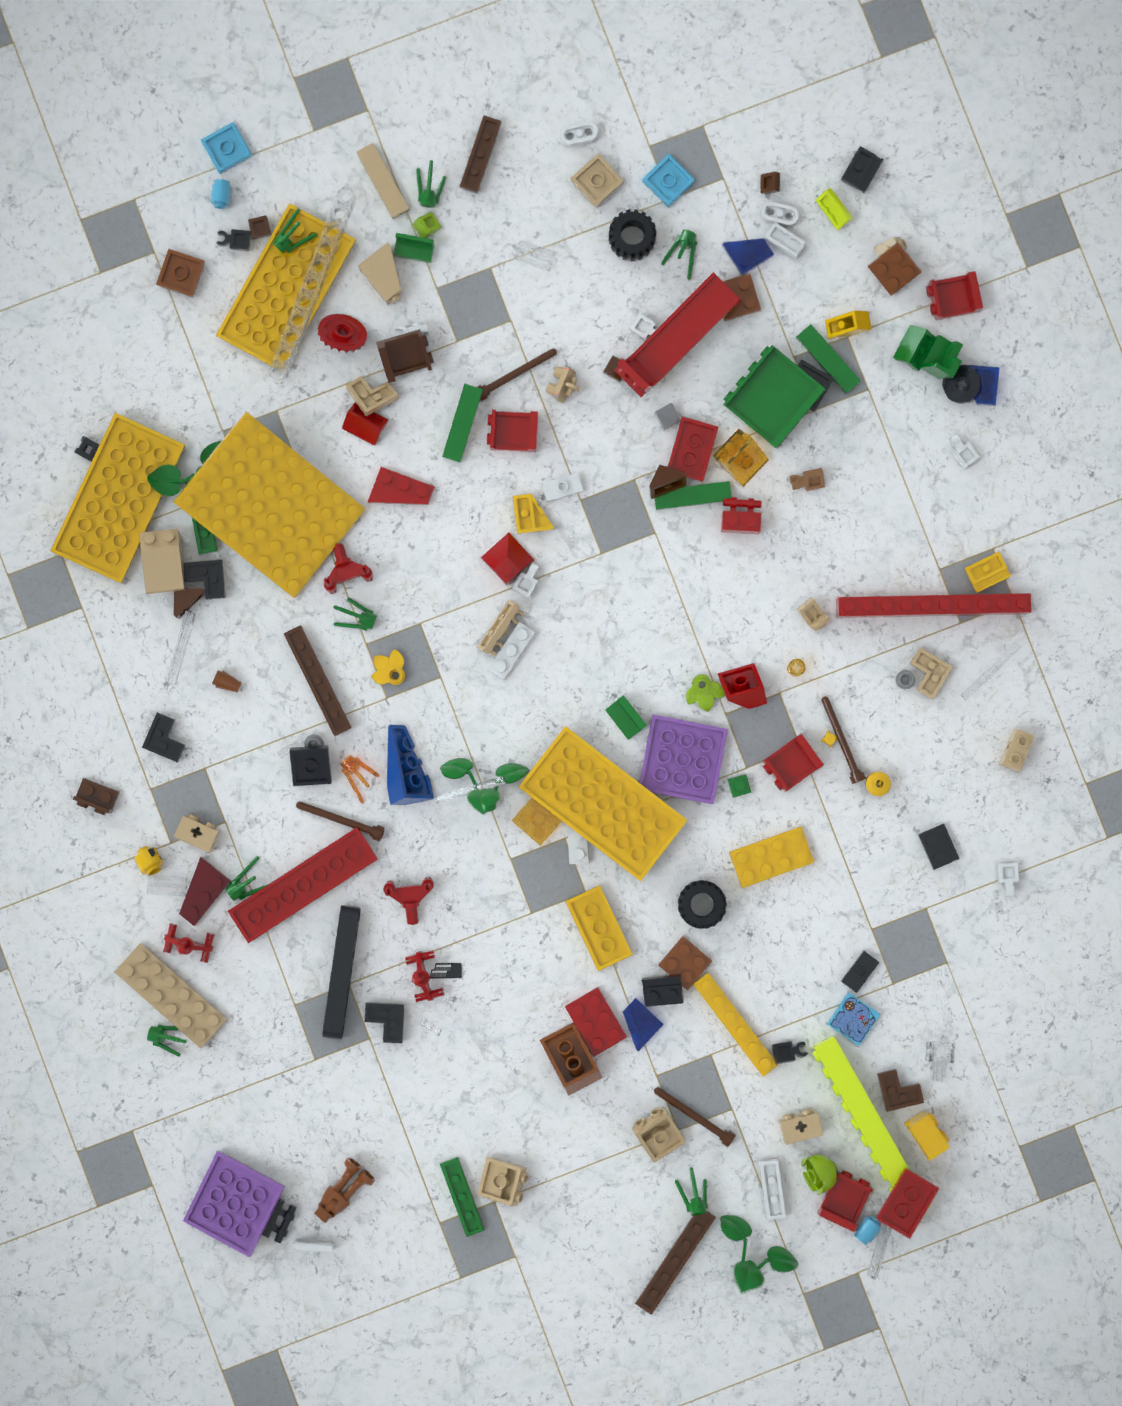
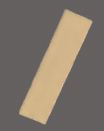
(382, 181)

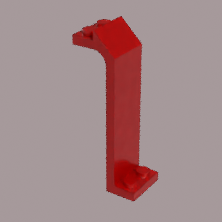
(677, 335)

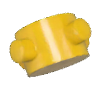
(829, 739)

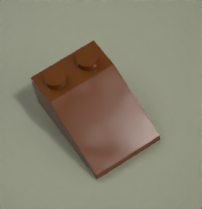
(571, 1059)

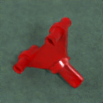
(345, 570)
(409, 896)
(186, 945)
(421, 976)

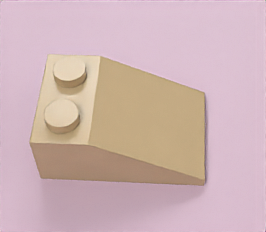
(162, 561)

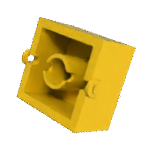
(926, 1134)

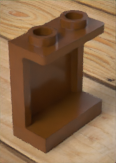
(404, 354)

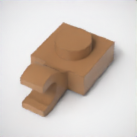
(810, 480)

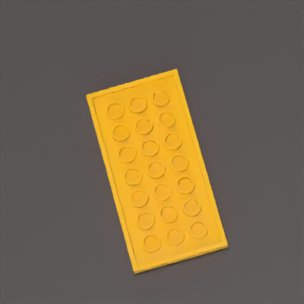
(271, 289)
(116, 498)
(602, 803)

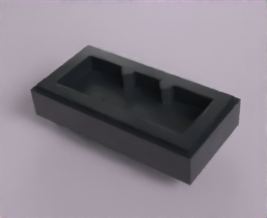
(860, 971)

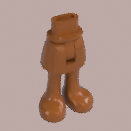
(334, 1199)

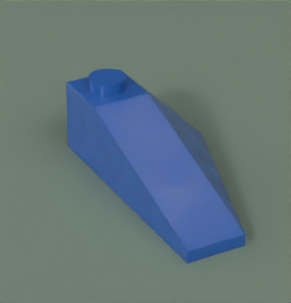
(405, 775)

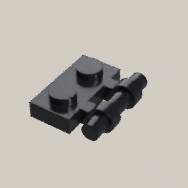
(281, 1231)

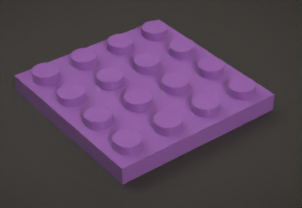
(683, 759)
(234, 1203)

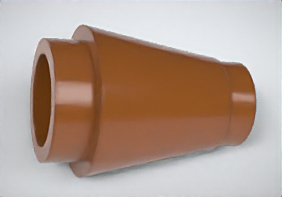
(225, 681)

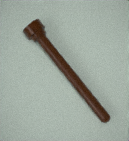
(515, 373)
(856, 774)
(375, 831)
(725, 1136)

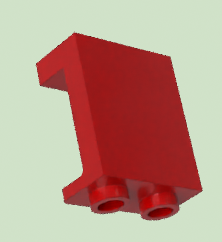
(954, 296)
(513, 431)
(792, 763)
(845, 1200)

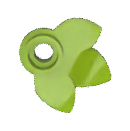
(704, 695)

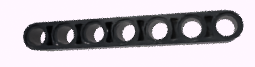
(341, 972)

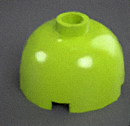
(820, 1173)

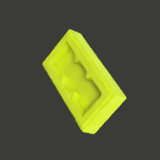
(834, 208)

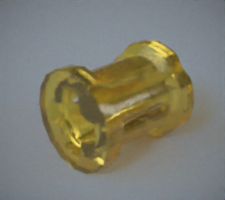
(799, 663)

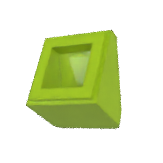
(426, 225)

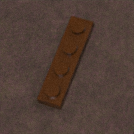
(480, 154)

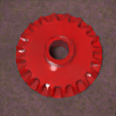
(342, 332)

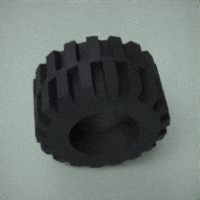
(638, 220)
(714, 916)

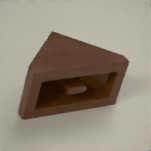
(666, 481)
(186, 599)

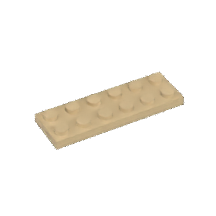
(170, 995)

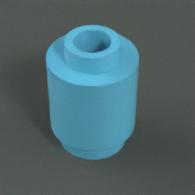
(221, 193)
(868, 1229)

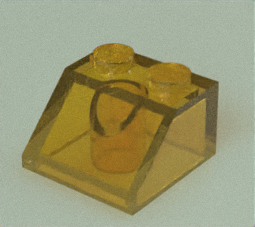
(741, 457)

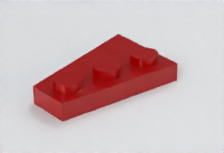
(399, 489)

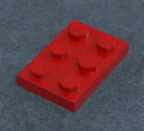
(693, 448)
(595, 1021)
(907, 1203)

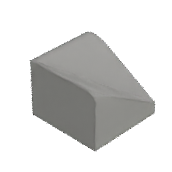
(667, 416)

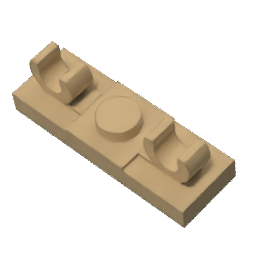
(499, 627)

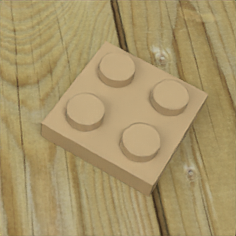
(596, 180)

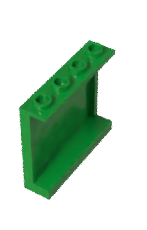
(773, 396)

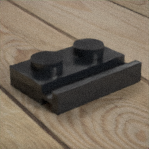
(862, 169)
(938, 846)
(662, 990)

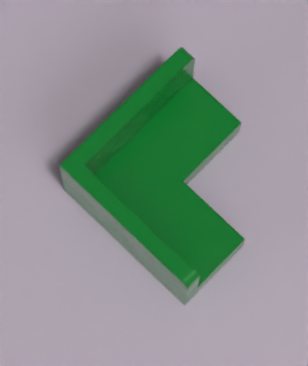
(942, 358)

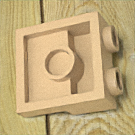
(658, 1134)
(502, 1181)

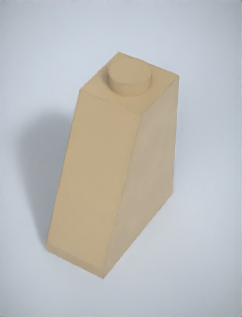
(382, 274)

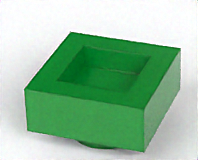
(739, 785)

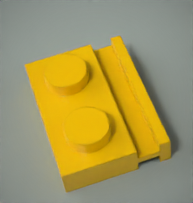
(987, 572)

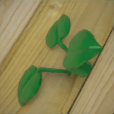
(167, 477)
(484, 799)
(745, 1272)

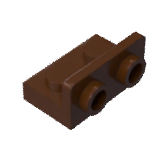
(96, 796)

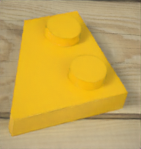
(529, 515)

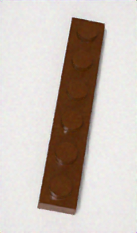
(317, 680)
(674, 1261)

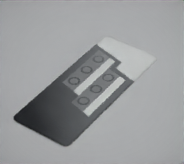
(444, 970)

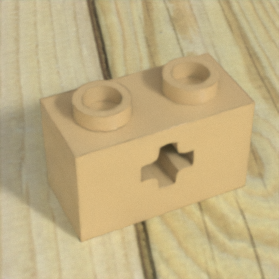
(1016, 750)
(205, 841)
(810, 1130)

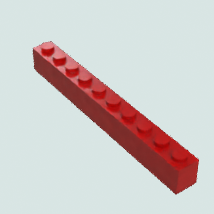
(933, 605)

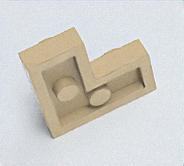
(369, 399)
(934, 669)

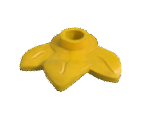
(387, 666)

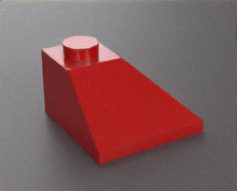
(507, 559)
(743, 686)

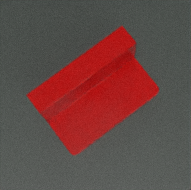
(365, 427)

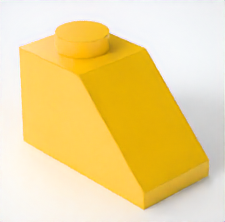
(848, 324)

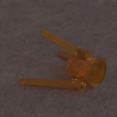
(350, 765)

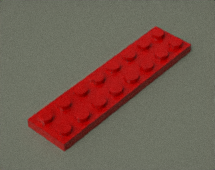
(302, 885)

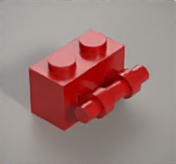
(741, 522)

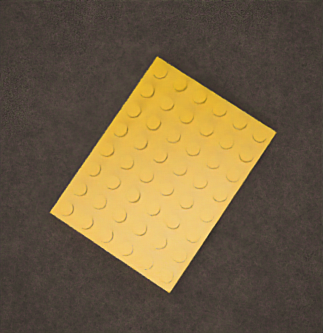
(269, 504)

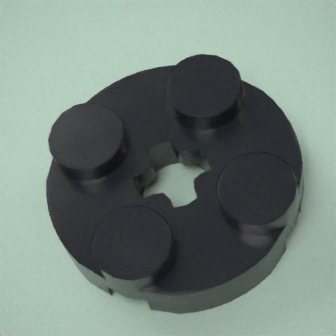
(967, 393)

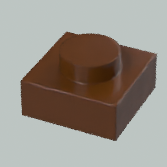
(770, 183)
(259, 227)
(611, 366)

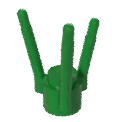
(427, 197)
(282, 240)
(685, 241)
(366, 619)
(237, 890)
(158, 1035)
(697, 1205)

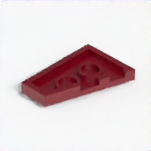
(203, 891)

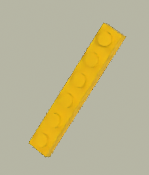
(735, 1024)

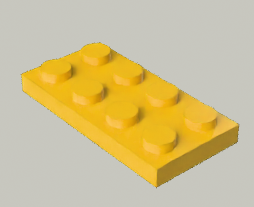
(771, 857)
(598, 928)

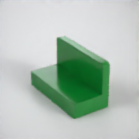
(414, 248)
(914, 346)
(625, 717)

